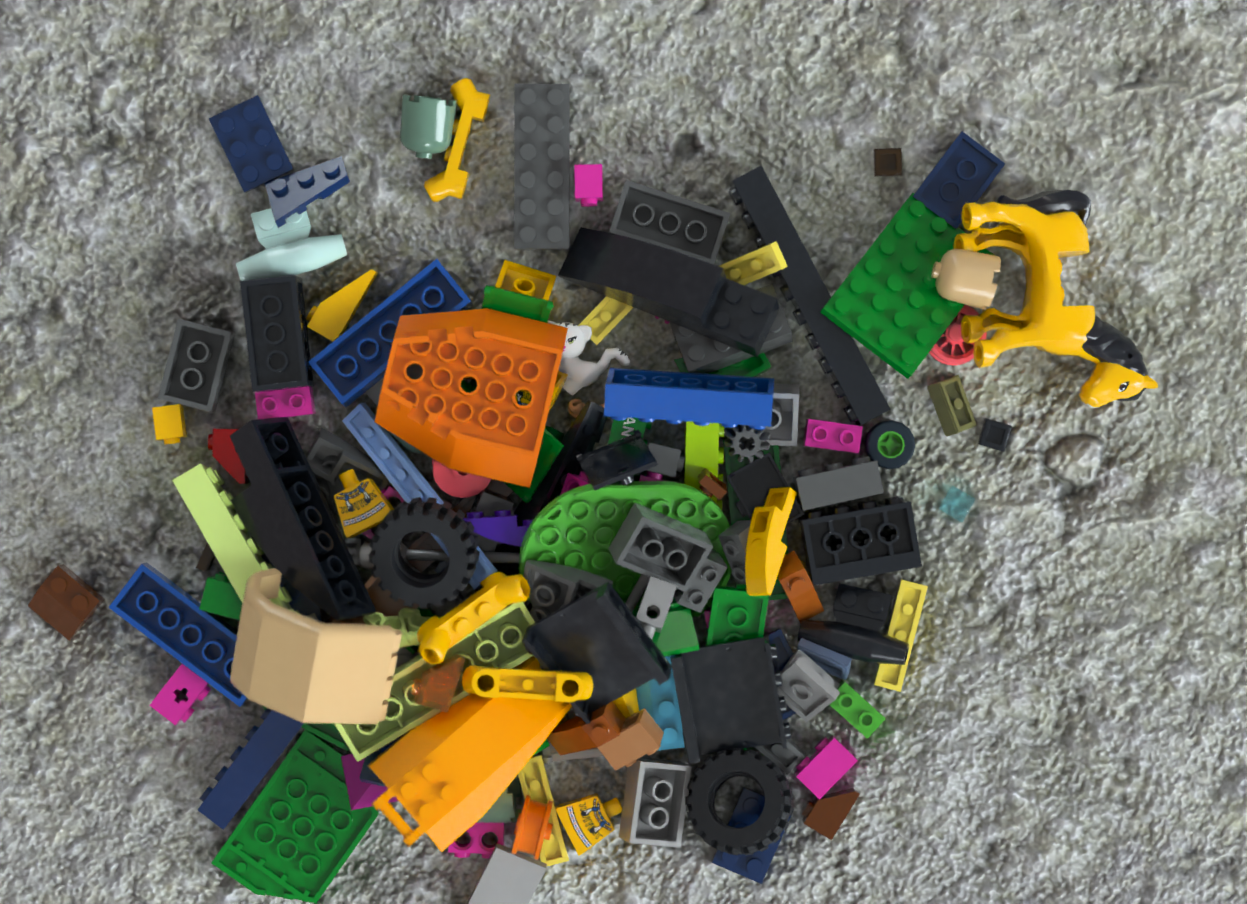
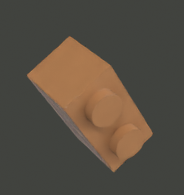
(638, 737)

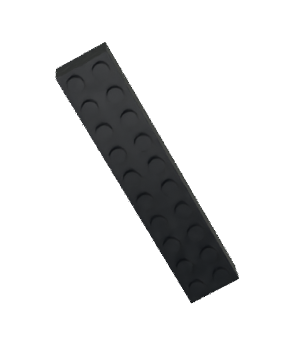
(809, 295)

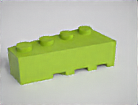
(702, 452)

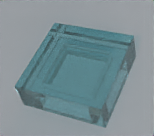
(956, 503)

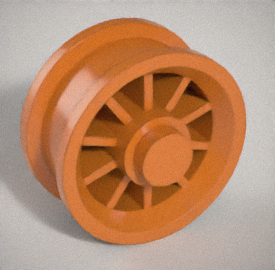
(532, 827)

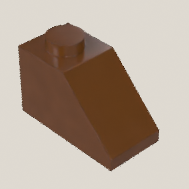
(829, 812)

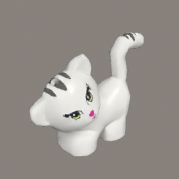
(582, 372)

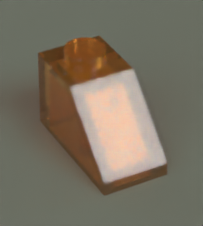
(438, 684)

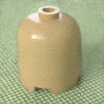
(967, 277)

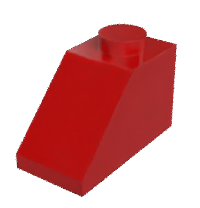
(225, 453)

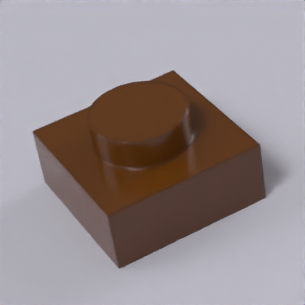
(711, 484)

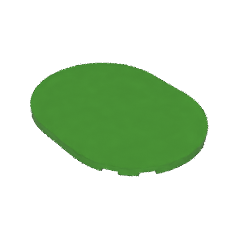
(584, 522)

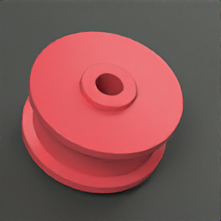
(950, 347)
(458, 483)

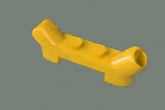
(473, 106)
(496, 594)
(527, 683)

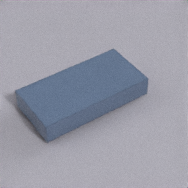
(827, 659)

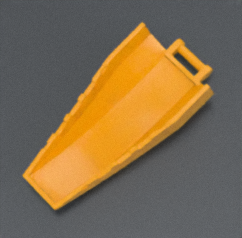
(462, 761)

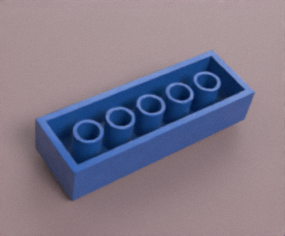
(362, 353)
(689, 398)
(179, 627)

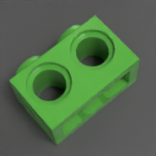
(857, 710)

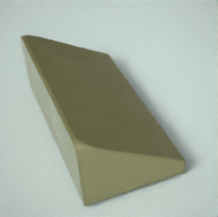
(952, 405)

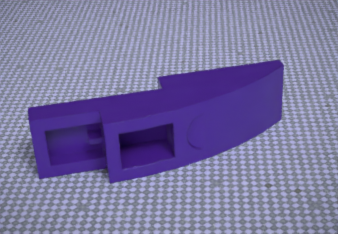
(500, 527)

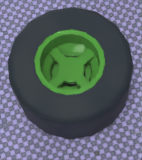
(899, 444)

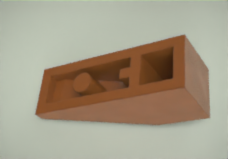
(799, 588)
(578, 736)

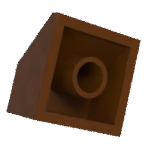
(65, 601)

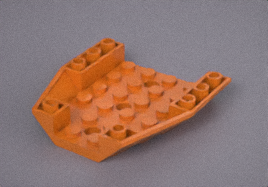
(481, 429)

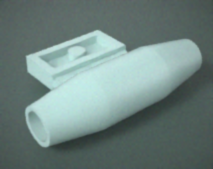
(288, 248)

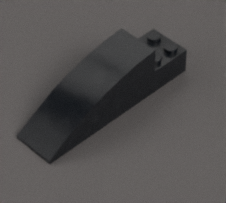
(671, 288)
(293, 520)

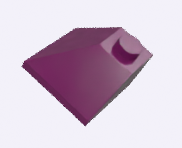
(359, 793)

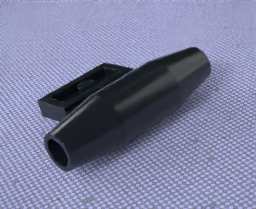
(856, 632)

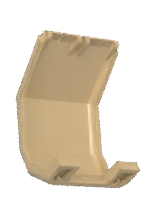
(311, 666)

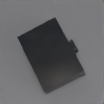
(753, 484)

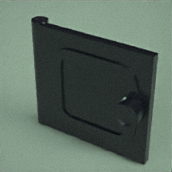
(605, 463)

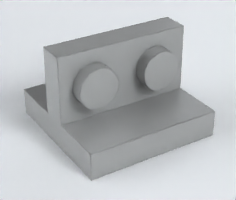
(806, 686)

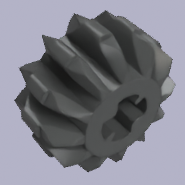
(747, 448)

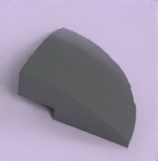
(333, 456)
(557, 586)

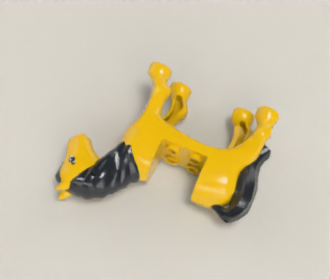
(1042, 232)

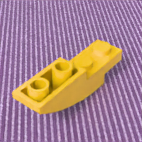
(764, 542)

